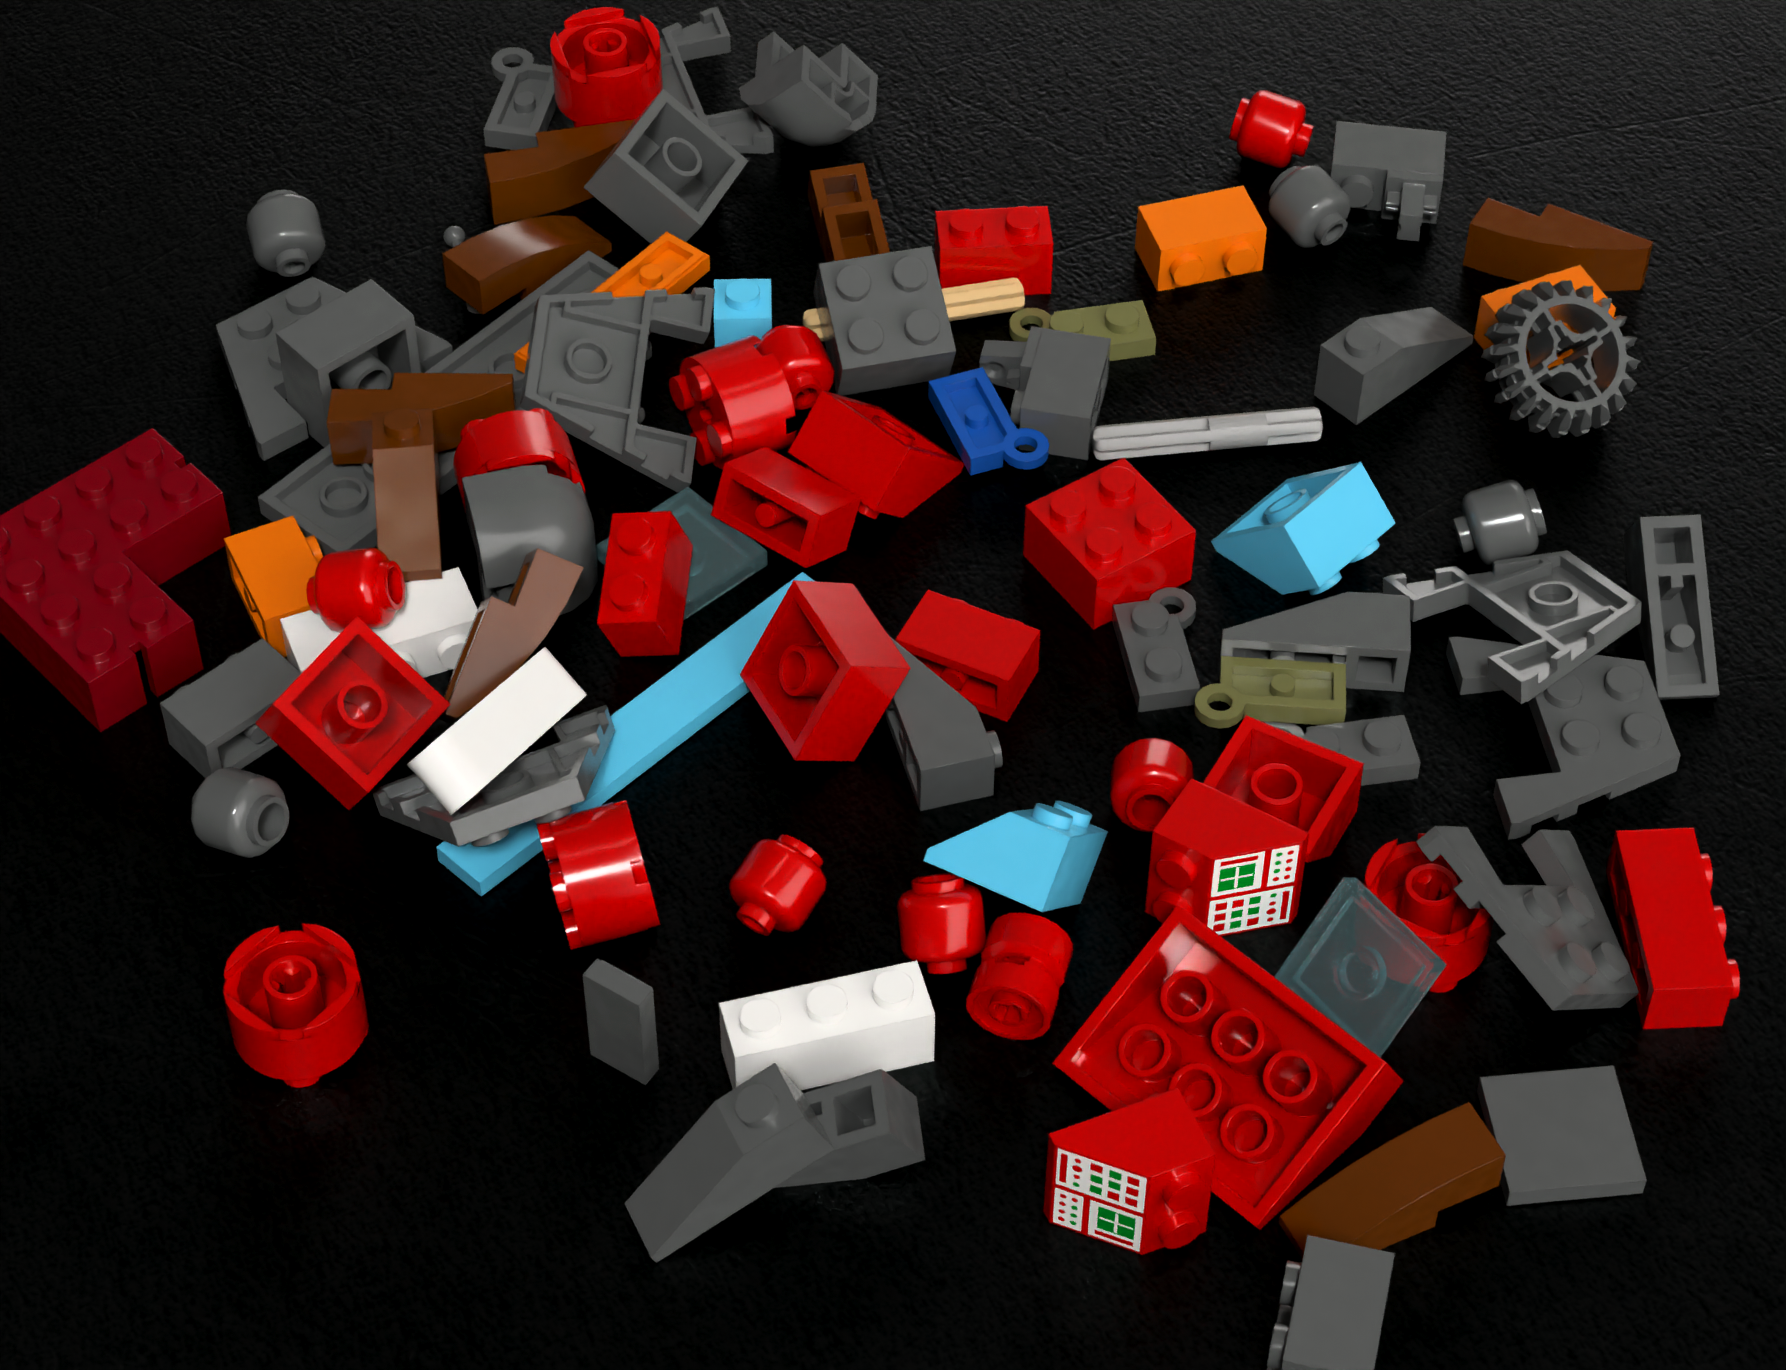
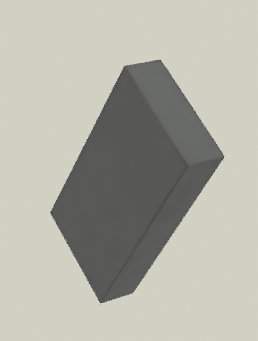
(621, 1021)

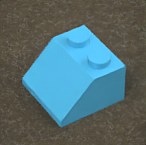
(1308, 530)
(1027, 855)

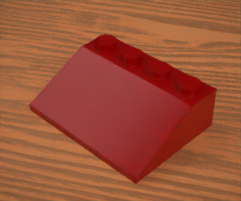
(1252, 1058)

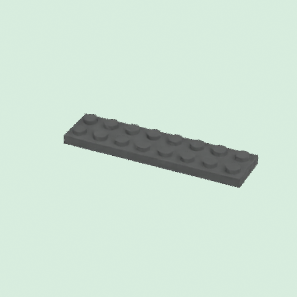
(339, 500)

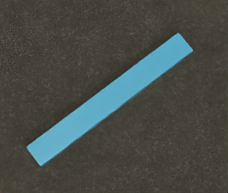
(643, 735)

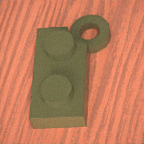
(1122, 322)
(1274, 692)

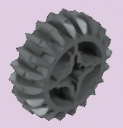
(1589, 392)

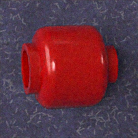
(1271, 129)
(802, 362)
(357, 585)
(1148, 781)
(778, 885)
(942, 922)

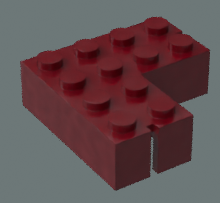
(88, 569)

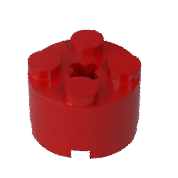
(605, 66)
(734, 401)
(514, 441)
(598, 874)
(1426, 902)
(295, 1003)

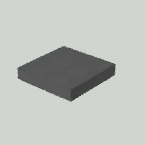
(1562, 1135)

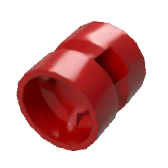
(1020, 976)

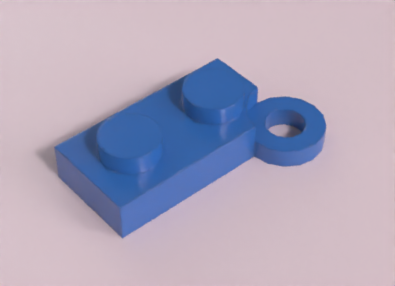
(982, 425)

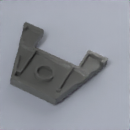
(709, 37)
(255, 364)
(590, 369)
(1544, 601)
(1596, 727)
(530, 788)
(1552, 930)

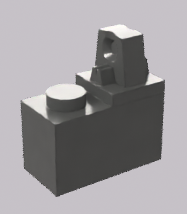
(1391, 172)
(1056, 385)

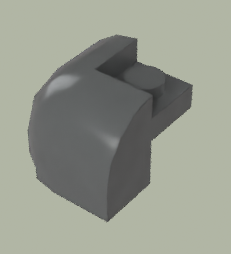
(811, 96)
(524, 511)

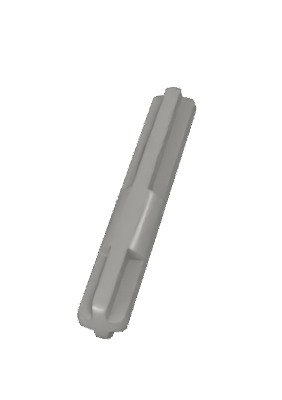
(1207, 433)

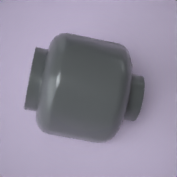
(1309, 206)
(285, 231)
(1500, 522)
(239, 812)

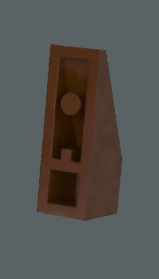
(408, 491)

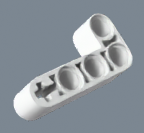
(497, 730)

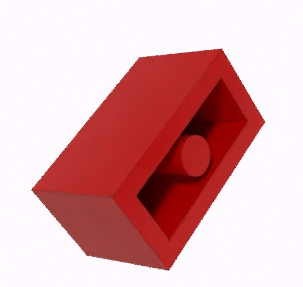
(995, 246)
(785, 507)
(645, 584)
(974, 651)

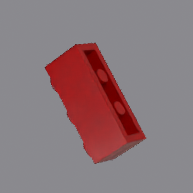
(1671, 928)

